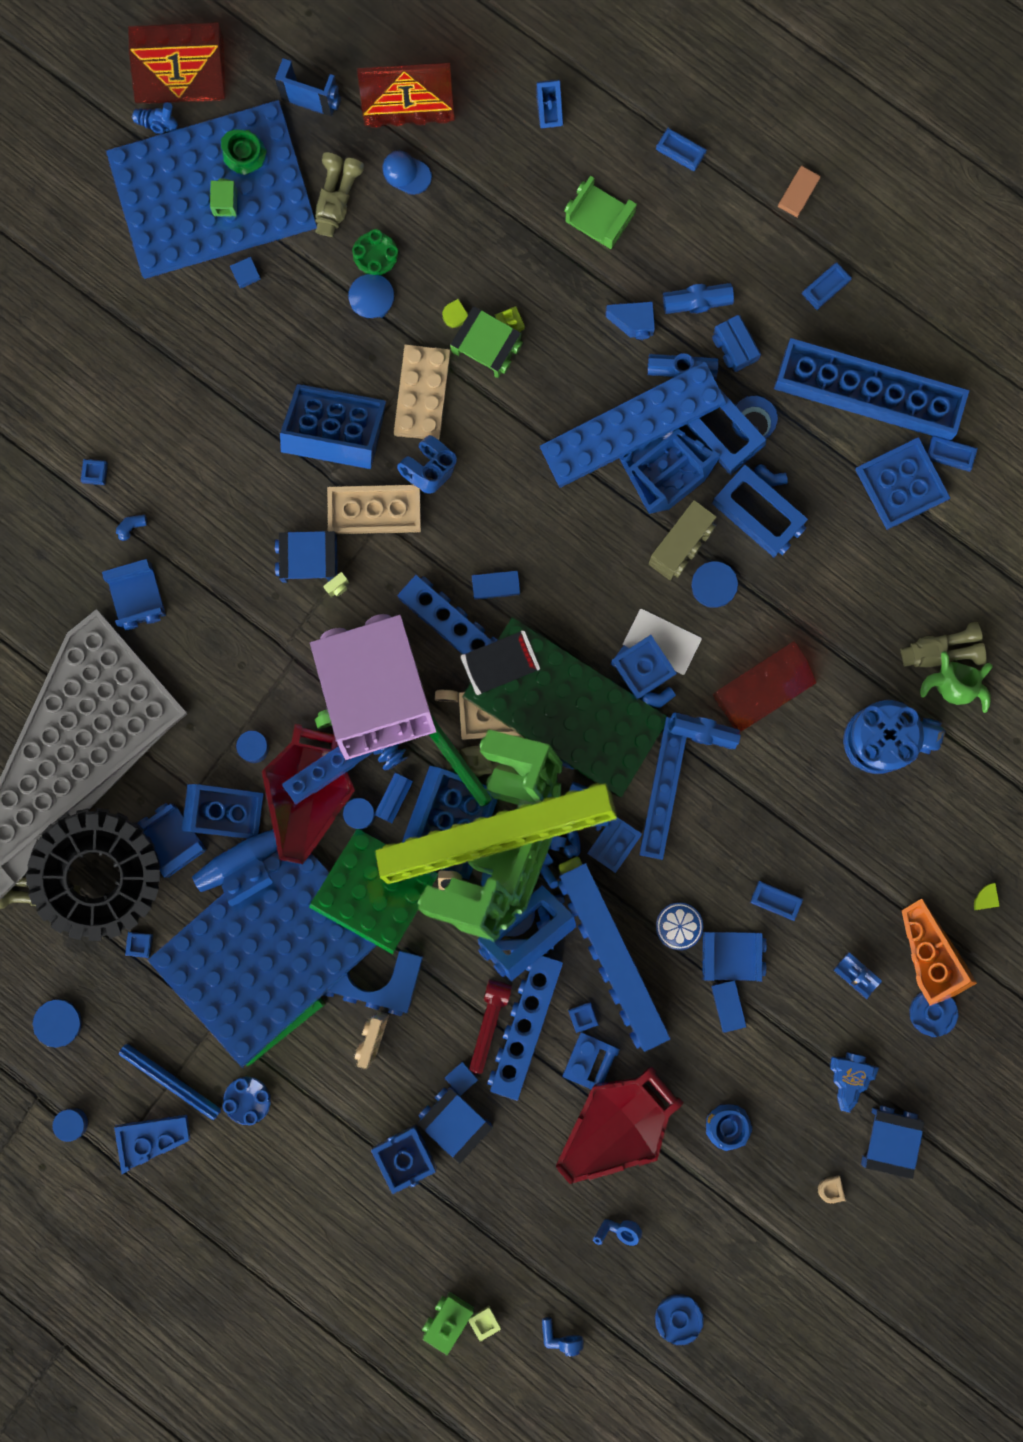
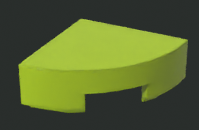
(986, 897)

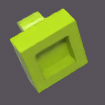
(511, 318)

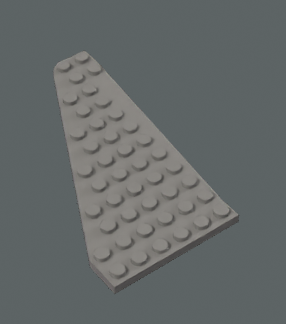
(79, 739)

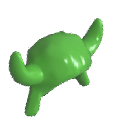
(959, 683)

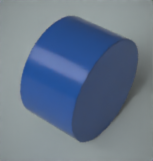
(252, 746)
(359, 813)
(70, 1124)

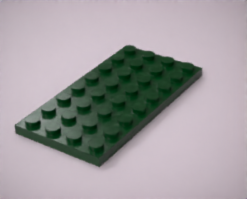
(576, 712)

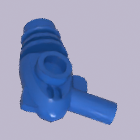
(158, 120)

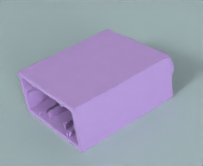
(371, 686)

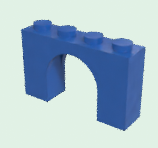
(395, 995)

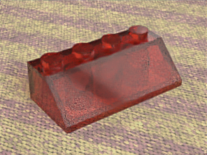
(765, 687)

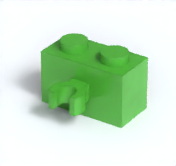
(447, 1323)

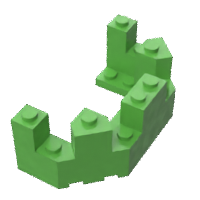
(523, 777)

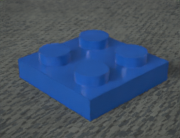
(644, 667)

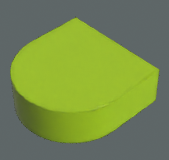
(454, 314)
(569, 865)

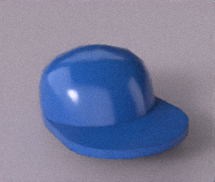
(406, 173)

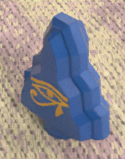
(852, 1078)

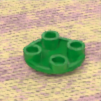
(375, 253)

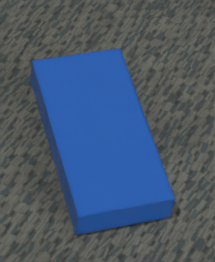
(681, 149)
(826, 286)
(951, 453)
(495, 585)
(776, 900)
(728, 1006)

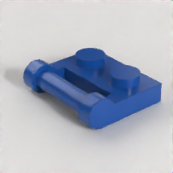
(583, 1058)

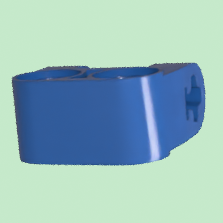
(418, 475)

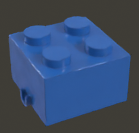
(404, 1159)

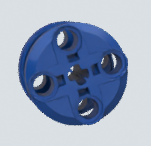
(883, 737)

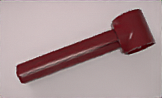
(496, 996)

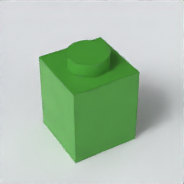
(223, 197)

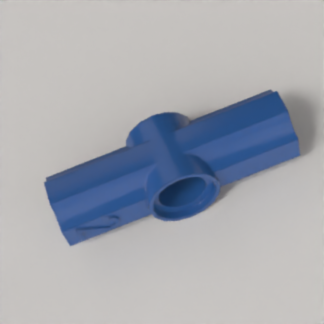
(698, 298)
(667, 364)
(704, 731)

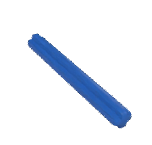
(169, 1081)

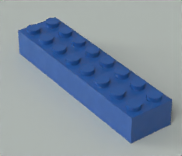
(871, 389)
(614, 958)

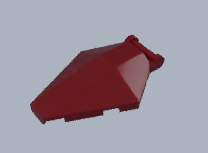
(302, 825)
(618, 1128)

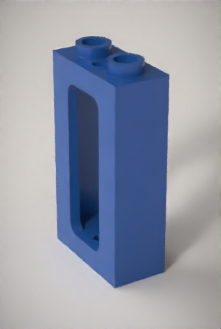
(730, 461)
(749, 524)
(538, 944)

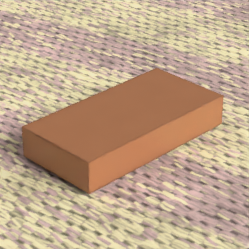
(799, 191)

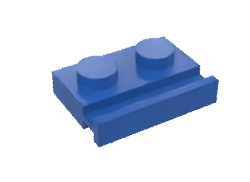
(614, 844)

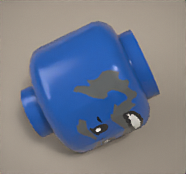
(933, 735)

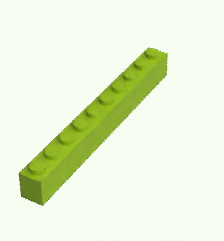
(496, 833)

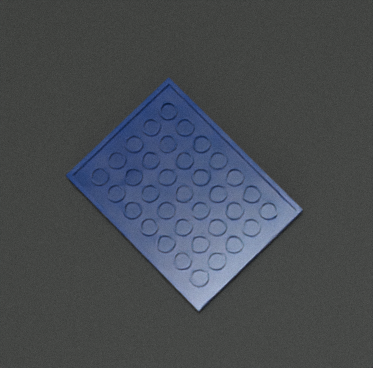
(168, 190)
(260, 961)

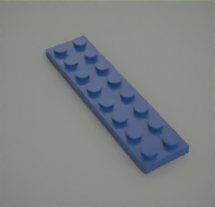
(632, 424)

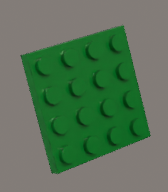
(363, 900)

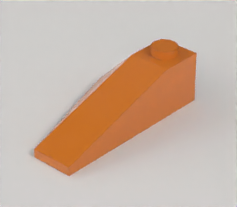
(937, 962)

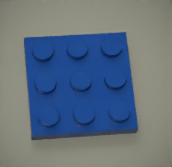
(902, 483)

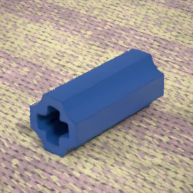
(393, 798)

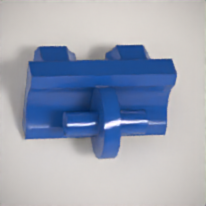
(857, 975)

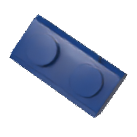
(736, 343)

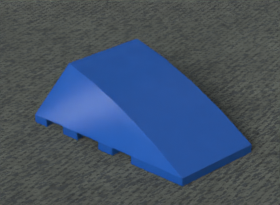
(668, 469)

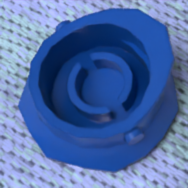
(728, 1127)

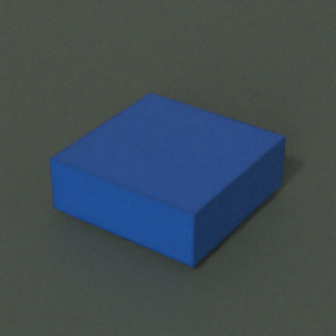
(245, 272)
(94, 472)
(139, 944)
(583, 1017)
(461, 1078)

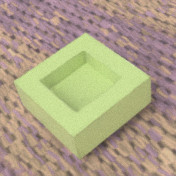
(336, 585)
(484, 1323)

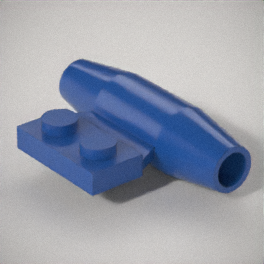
(239, 869)

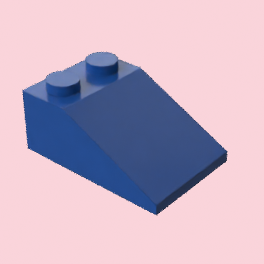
(222, 811)

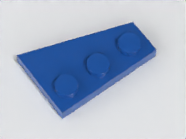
(146, 1139)

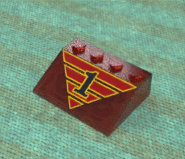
(177, 62)
(406, 94)

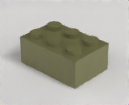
(683, 541)

